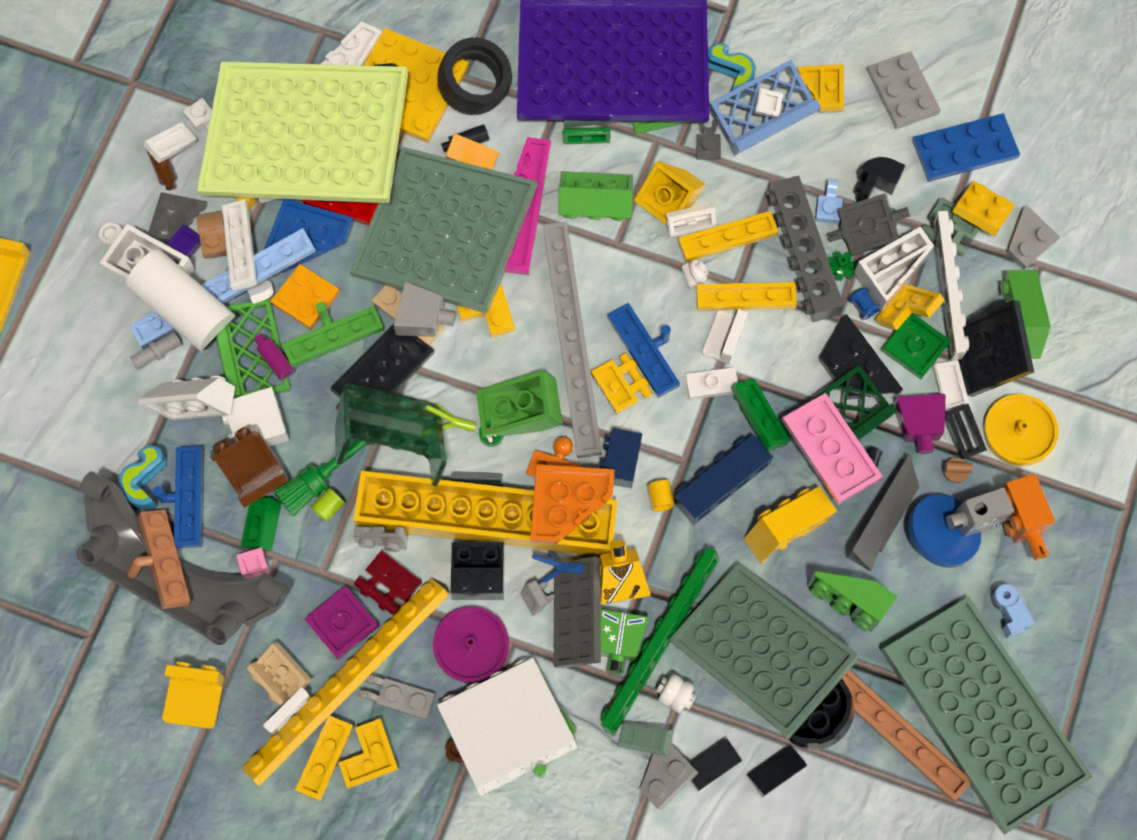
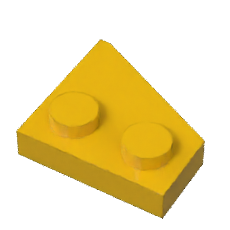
(825, 85)

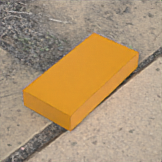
(471, 152)

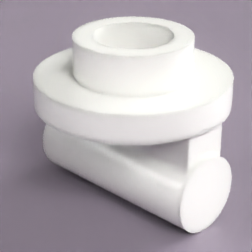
(694, 273)

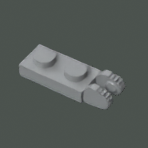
(400, 697)

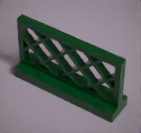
(870, 421)

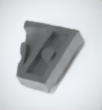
(172, 213)

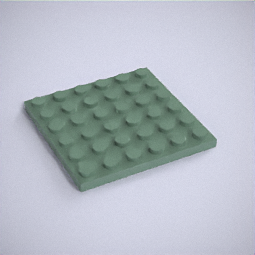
(445, 229)

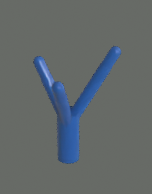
(560, 565)

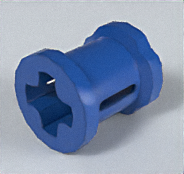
(865, 303)

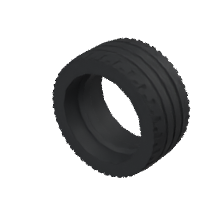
(485, 52)

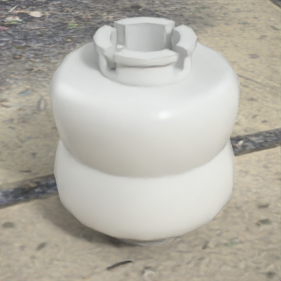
(676, 693)

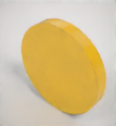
(1020, 430)

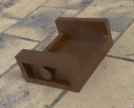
(249, 464)

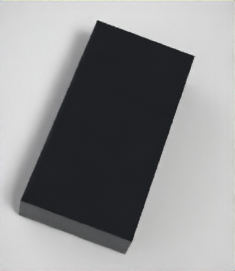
(714, 764)

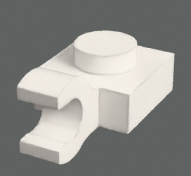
(199, 114)

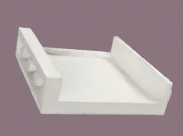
(506, 726)

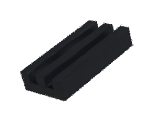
(973, 428)

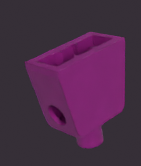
(921, 419)

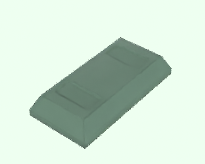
(645, 738)

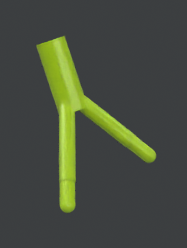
(454, 421)

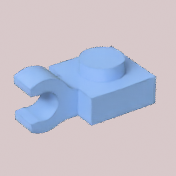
(828, 205)

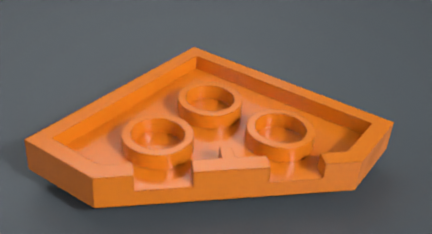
(566, 499)

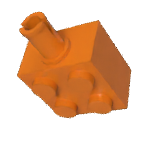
(1030, 515)

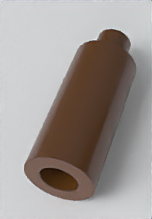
(164, 172)

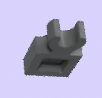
(708, 143)

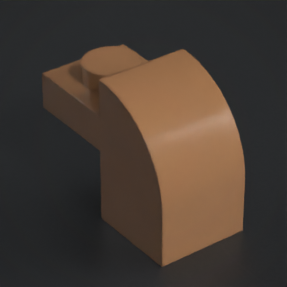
(211, 234)

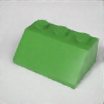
(595, 195)

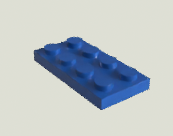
(965, 147)

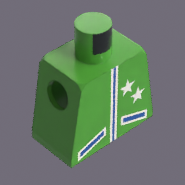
(621, 638)

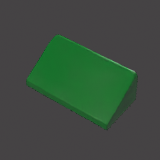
(586, 135)
(261, 524)

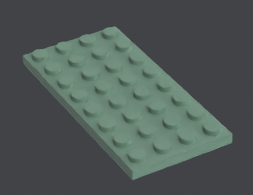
(986, 715)

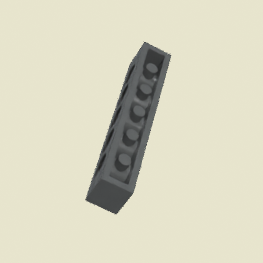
(792, 192)

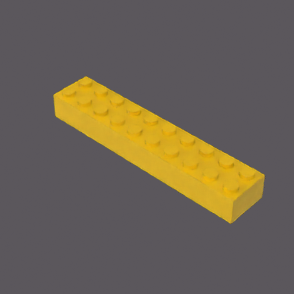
(470, 513)

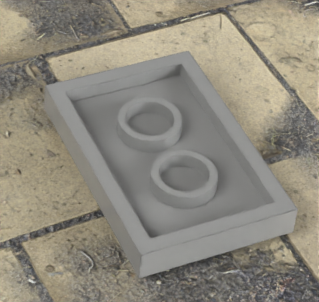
(903, 90)

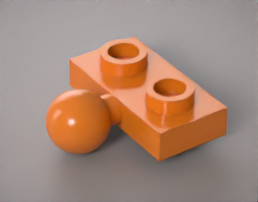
(562, 447)

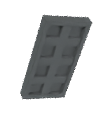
(578, 615)

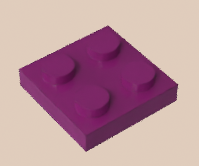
(341, 623)

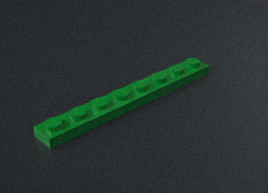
(655, 648)

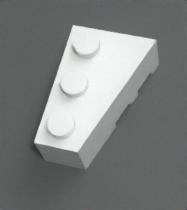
(893, 266)

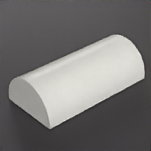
(178, 298)

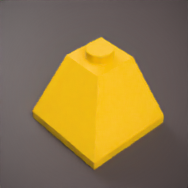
(668, 190)

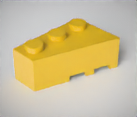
(789, 522)

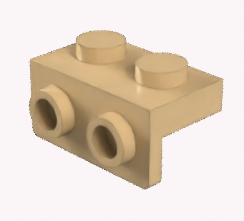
(278, 674)

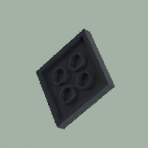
(996, 349)

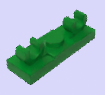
(760, 414)

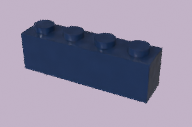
(722, 479)

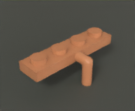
(162, 558)

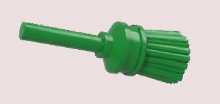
(310, 482)

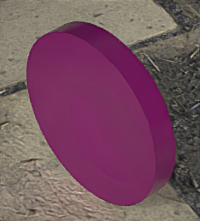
(471, 645)

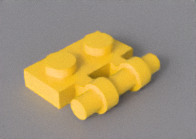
(615, 387)

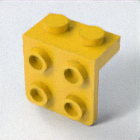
(193, 695)

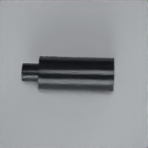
(477, 134)

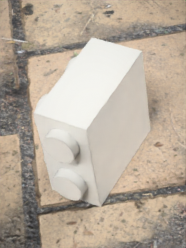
(258, 409)

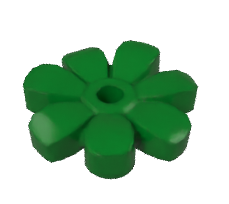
(842, 266)

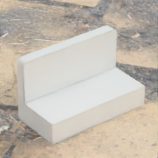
(724, 335)

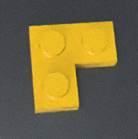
(908, 301)
(498, 317)
(376, 759)

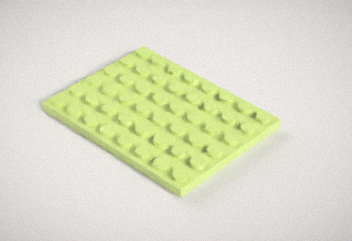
(304, 132)

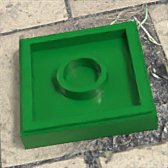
(916, 346)

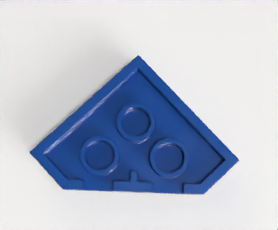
(322, 227)

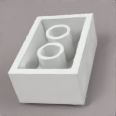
(131, 248)

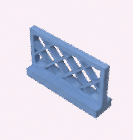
(773, 126)

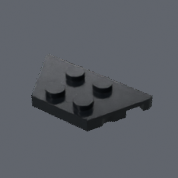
(849, 349)

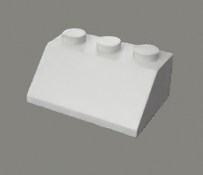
(190, 398)

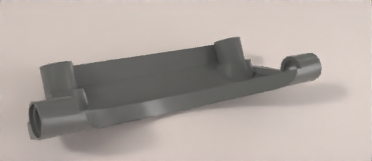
(216, 600)

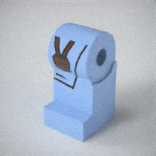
(1013, 610)

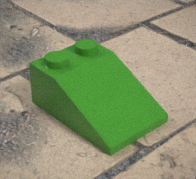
(520, 405)

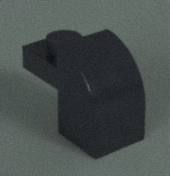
(878, 173)

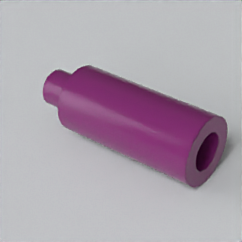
(273, 357)

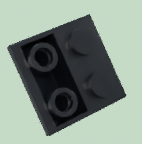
(477, 571)

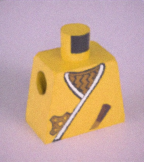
(621, 575)

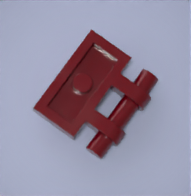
(393, 577)

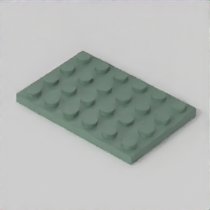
(764, 650)

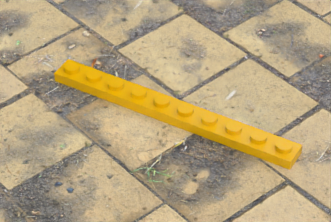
(344, 682)

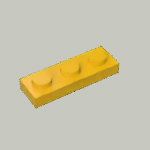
(324, 758)

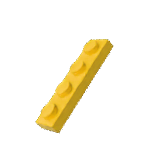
(728, 236)
(746, 296)

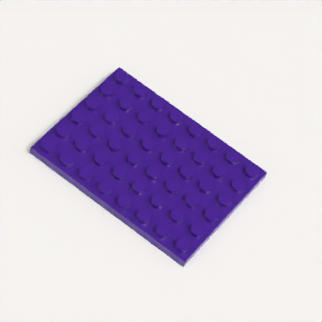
(613, 60)

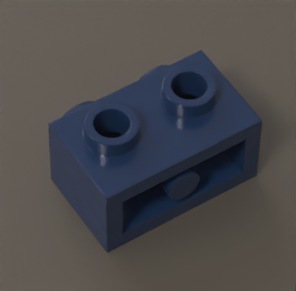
(622, 455)

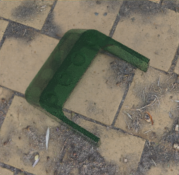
(392, 422)

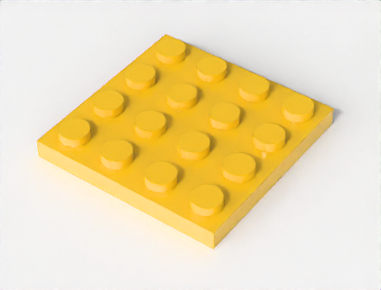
(422, 101)

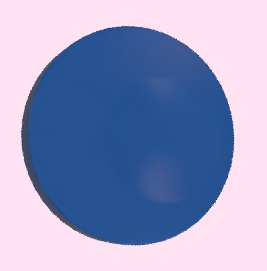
(933, 537)

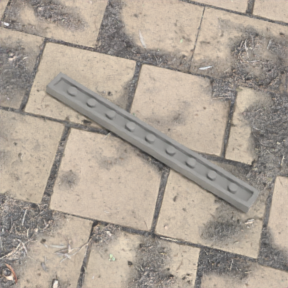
(572, 340)

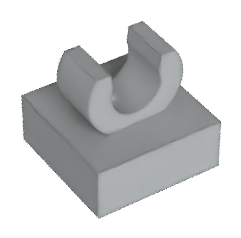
(535, 598)

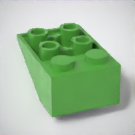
(858, 598)

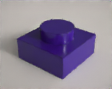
(185, 241)

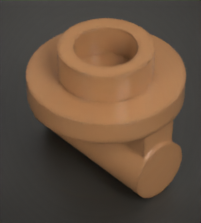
(957, 470)

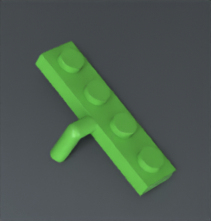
(332, 335)

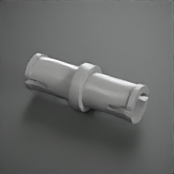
(155, 350)

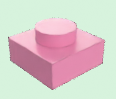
(253, 562)

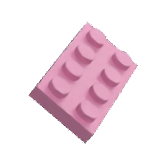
(832, 448)

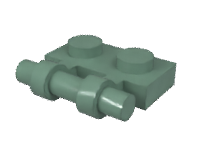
(961, 228)

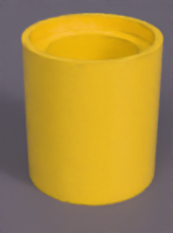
(660, 495)

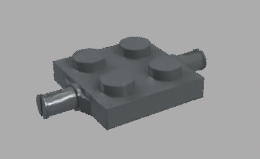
(868, 224)

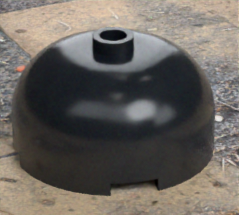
(828, 721)

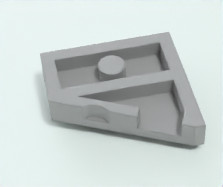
(1030, 238)
(371, 536)
(666, 777)

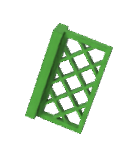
(227, 349)

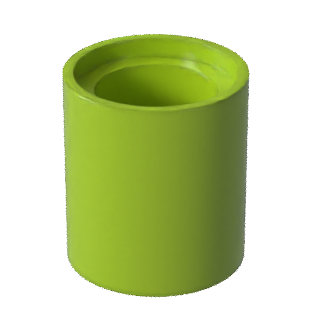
(327, 505)

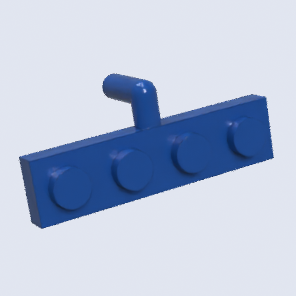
(644, 349)
(187, 497)

